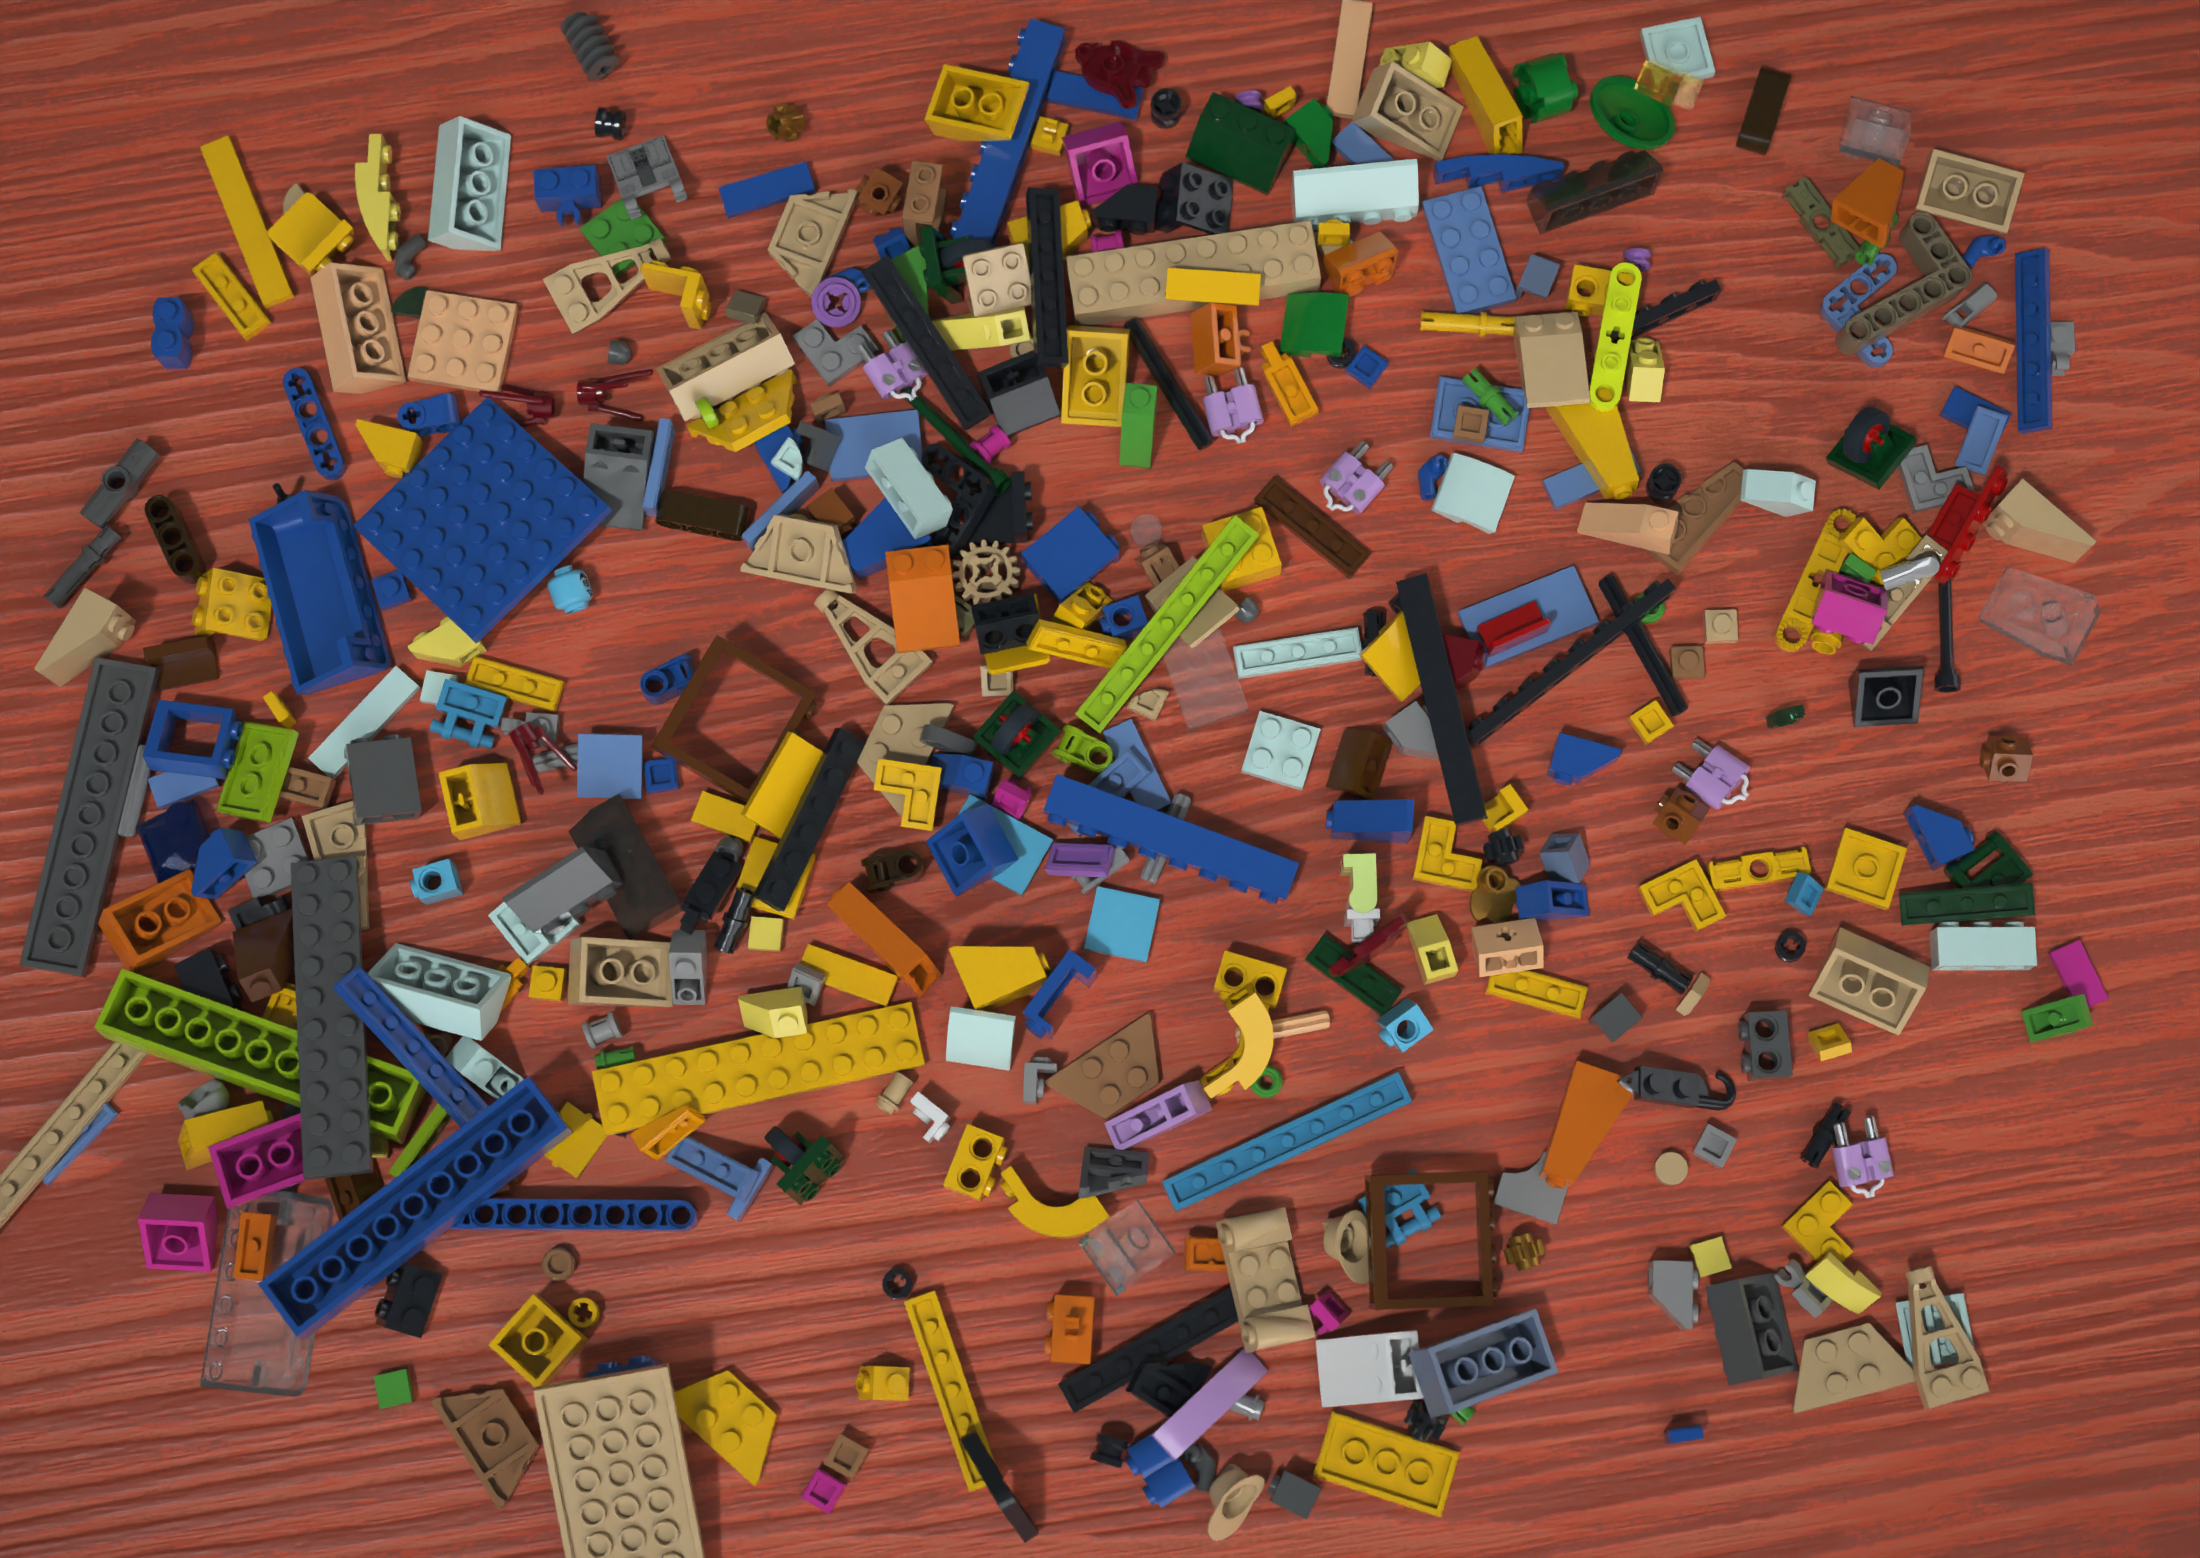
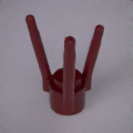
(593, 392)
(539, 404)
(526, 740)

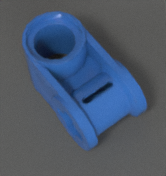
(433, 415)
(671, 676)

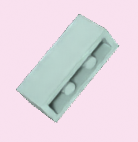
(909, 488)
(1982, 947)

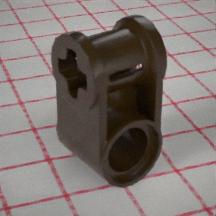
(890, 870)

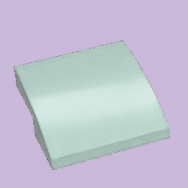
(1473, 493)
(526, 943)
(980, 1038)
(1941, 1348)

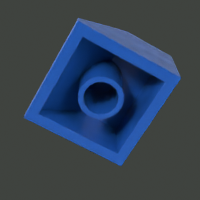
(971, 849)

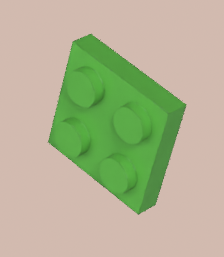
(616, 232)

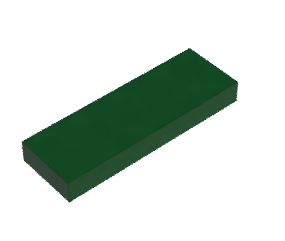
(1361, 983)

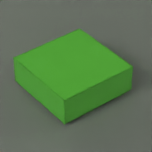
(1857, 569)
(394, 1388)

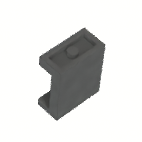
(383, 780)

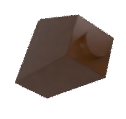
(265, 955)

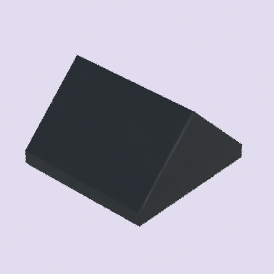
(1885, 696)

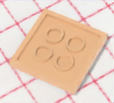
(463, 342)

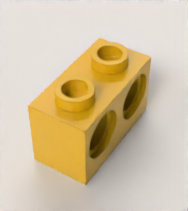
(1596, 282)
(1251, 972)
(966, 1160)

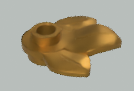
(1493, 901)

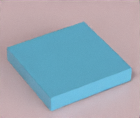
(1122, 924)

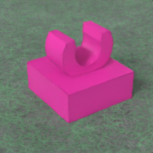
(1012, 799)
(1329, 1311)

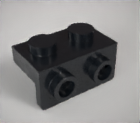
(408, 1299)

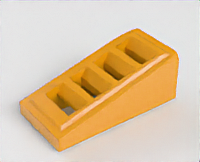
(667, 1131)

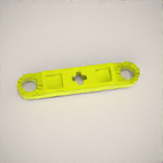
(1617, 316)

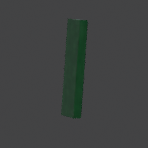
(1967, 904)

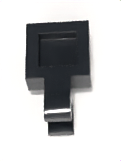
(254, 910)

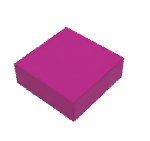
(823, 1490)

